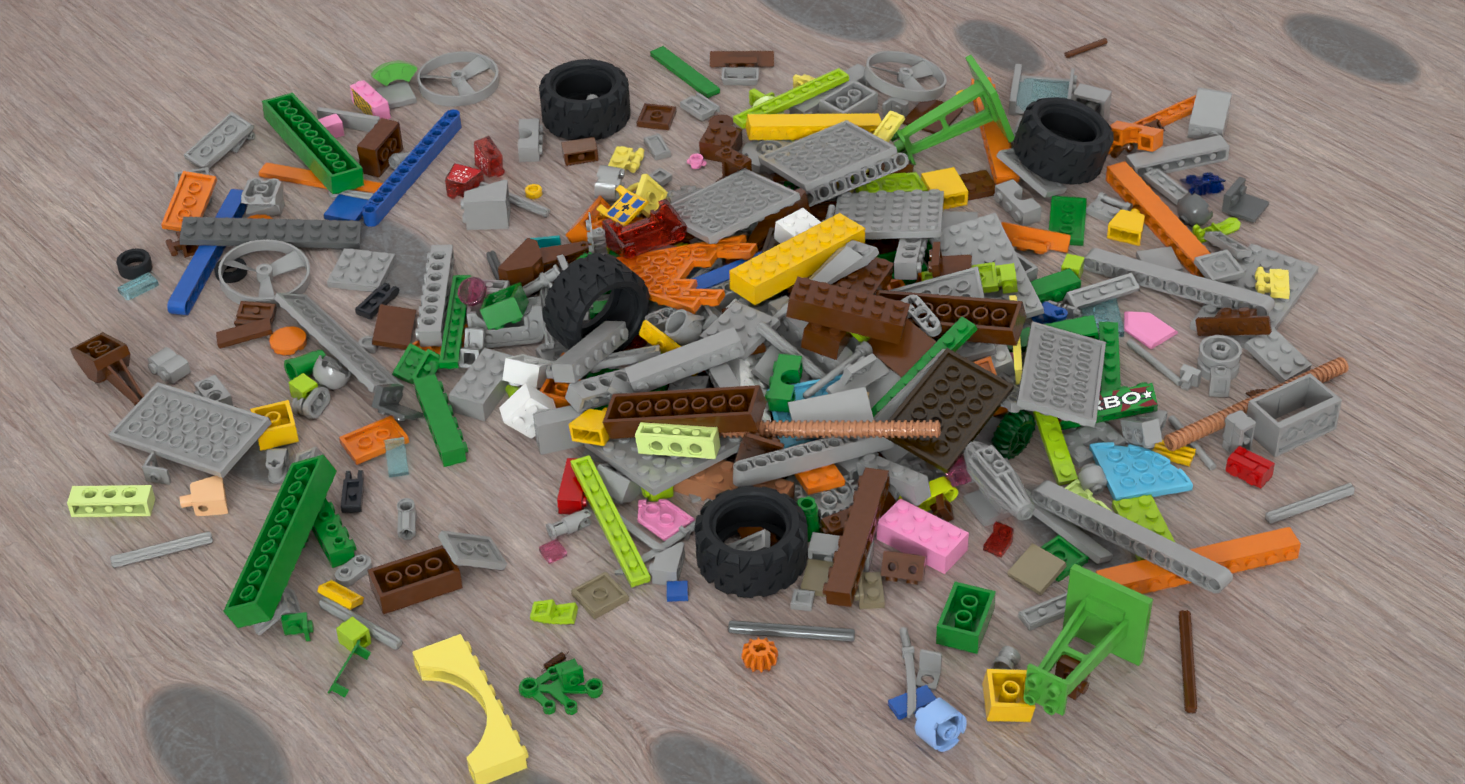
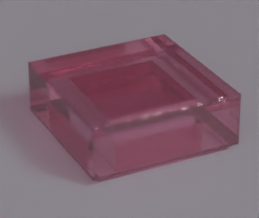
(552, 551)

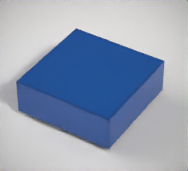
(677, 591)

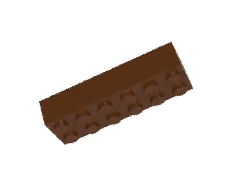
(848, 310)

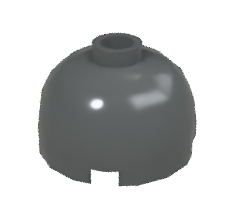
(1193, 210)

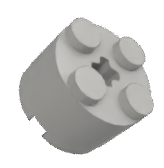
(608, 180)

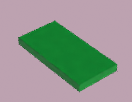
(1068, 217)

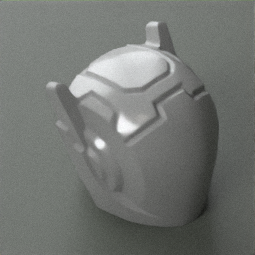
(684, 327)

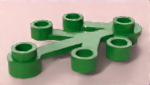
(534, 688)

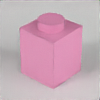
(333, 125)

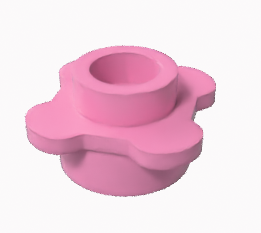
(696, 161)

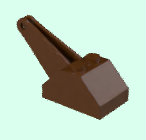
(761, 231)
(530, 260)
(103, 359)

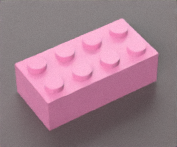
(922, 534)

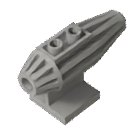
(1000, 487)

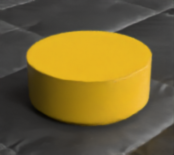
(533, 191)

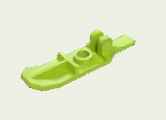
(1227, 227)

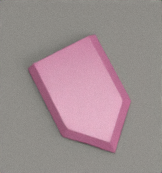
(1147, 328)
(662, 517)

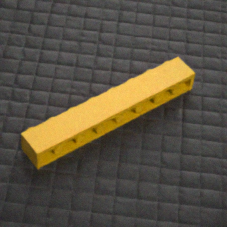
(802, 125)

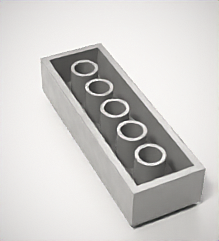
(792, 332)

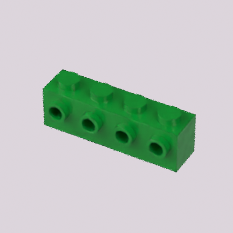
(332, 536)

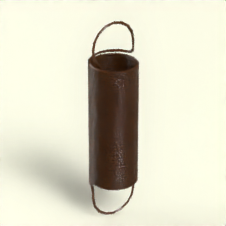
(555, 660)

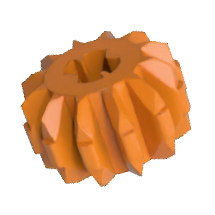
(759, 654)

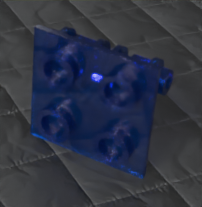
(1206, 183)

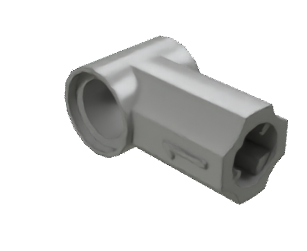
(406, 518)

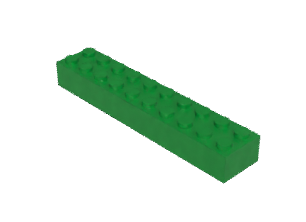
(313, 143)
(280, 542)

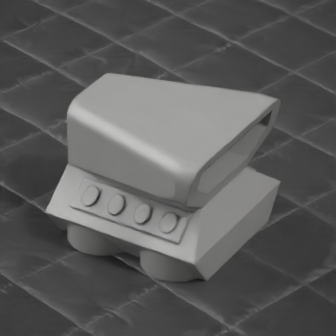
(263, 197)

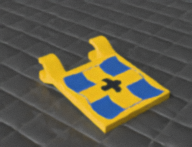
(625, 208)

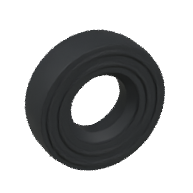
(234, 276)

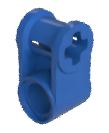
(1051, 314)

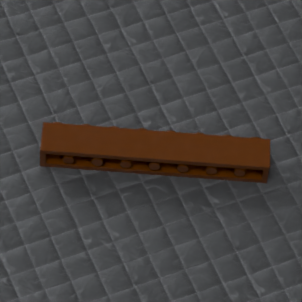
(857, 537)

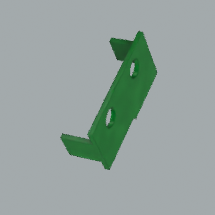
(337, 688)

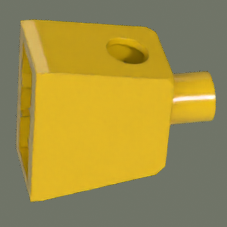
(1126, 227)
(589, 428)

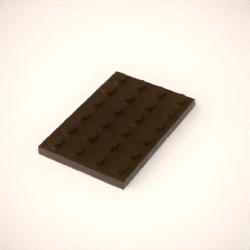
(961, 399)

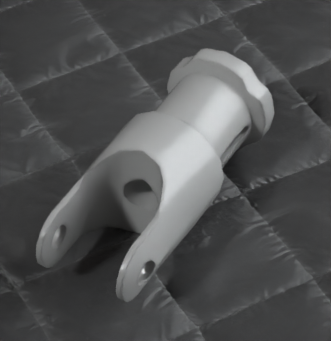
(569, 524)

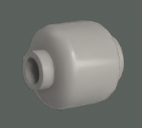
(1092, 478)

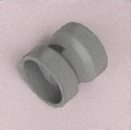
(1007, 657)

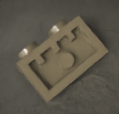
(870, 591)

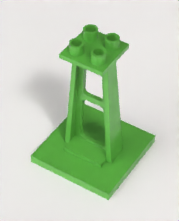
(992, 111)
(1100, 614)

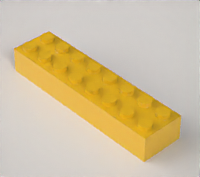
(796, 257)

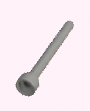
(862, 349)

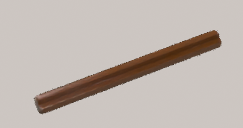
(1187, 658)

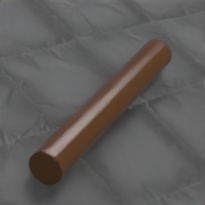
(1090, 46)

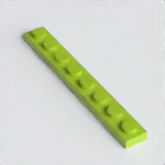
(795, 96)
(610, 521)

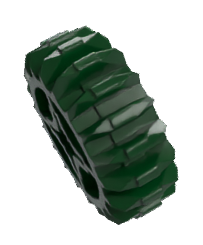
(1013, 434)

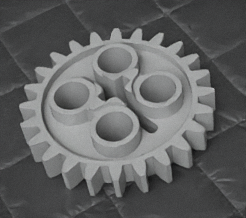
(831, 500)

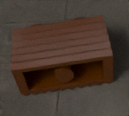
(579, 151)

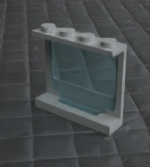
(1031, 88)

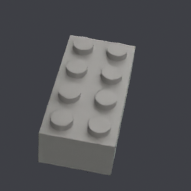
(480, 386)

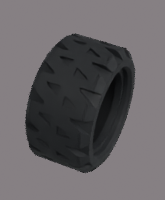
(565, 103)
(1063, 140)
(581, 286)
(757, 571)

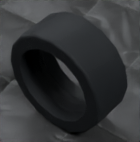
(131, 256)

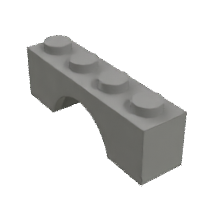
(910, 484)

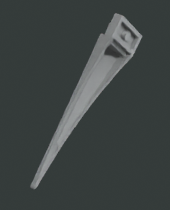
(838, 265)

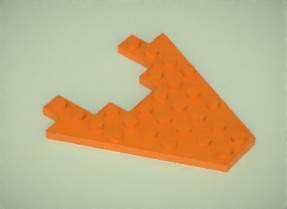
(667, 270)

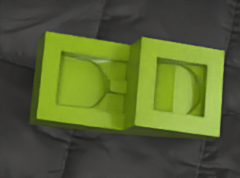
(550, 613)

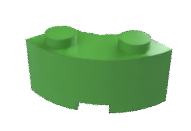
(393, 71)

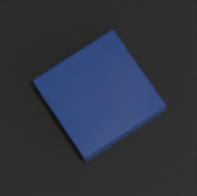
(345, 208)

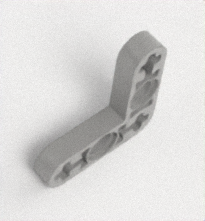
(923, 322)

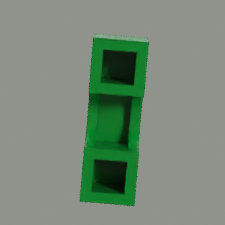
(786, 370)

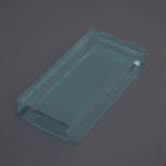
(138, 286)
(396, 457)

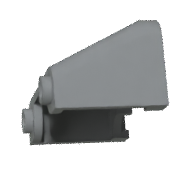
(526, 331)

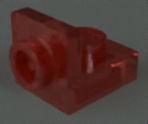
(999, 540)

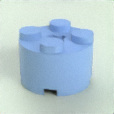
(940, 725)

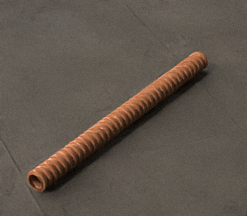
(1217, 420)
(845, 429)

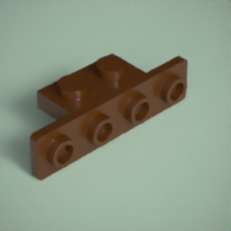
(722, 59)
(1234, 322)

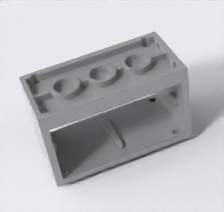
(1300, 428)

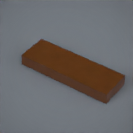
(244, 333)

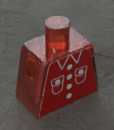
(488, 157)
(462, 179)

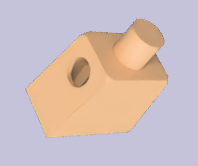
(206, 497)

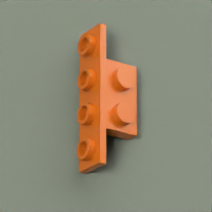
(1036, 239)

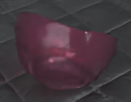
(472, 291)

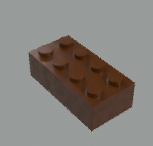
(414, 579)

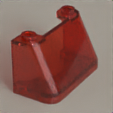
(658, 230)

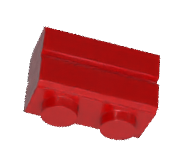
(1250, 467)

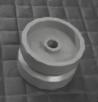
(1219, 351)

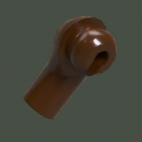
(1119, 149)

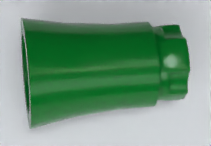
(302, 364)
(811, 512)

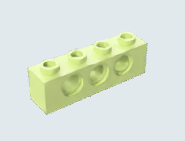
(677, 440)
(111, 501)

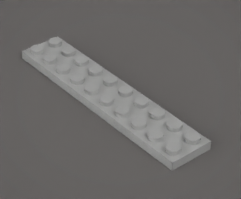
(336, 340)

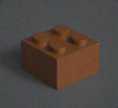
(717, 137)

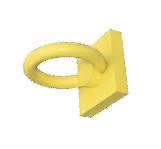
(649, 190)

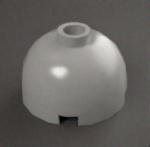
(330, 373)

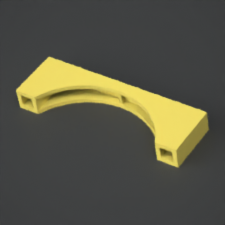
(499, 749)

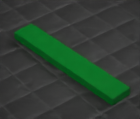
(685, 72)

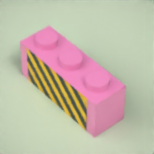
(369, 100)

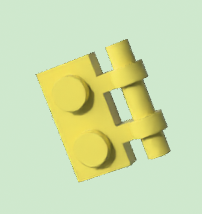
(627, 159)
(1278, 282)

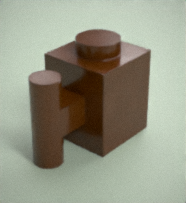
(187, 250)

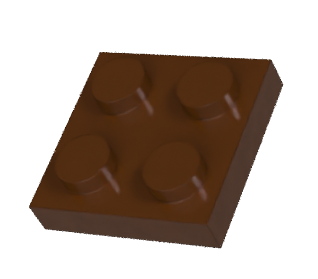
(978, 184)

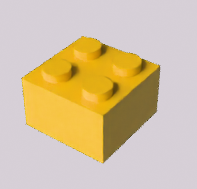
(282, 427)
(1004, 696)

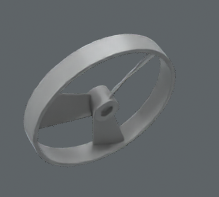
(913, 90)
(467, 95)
(265, 272)

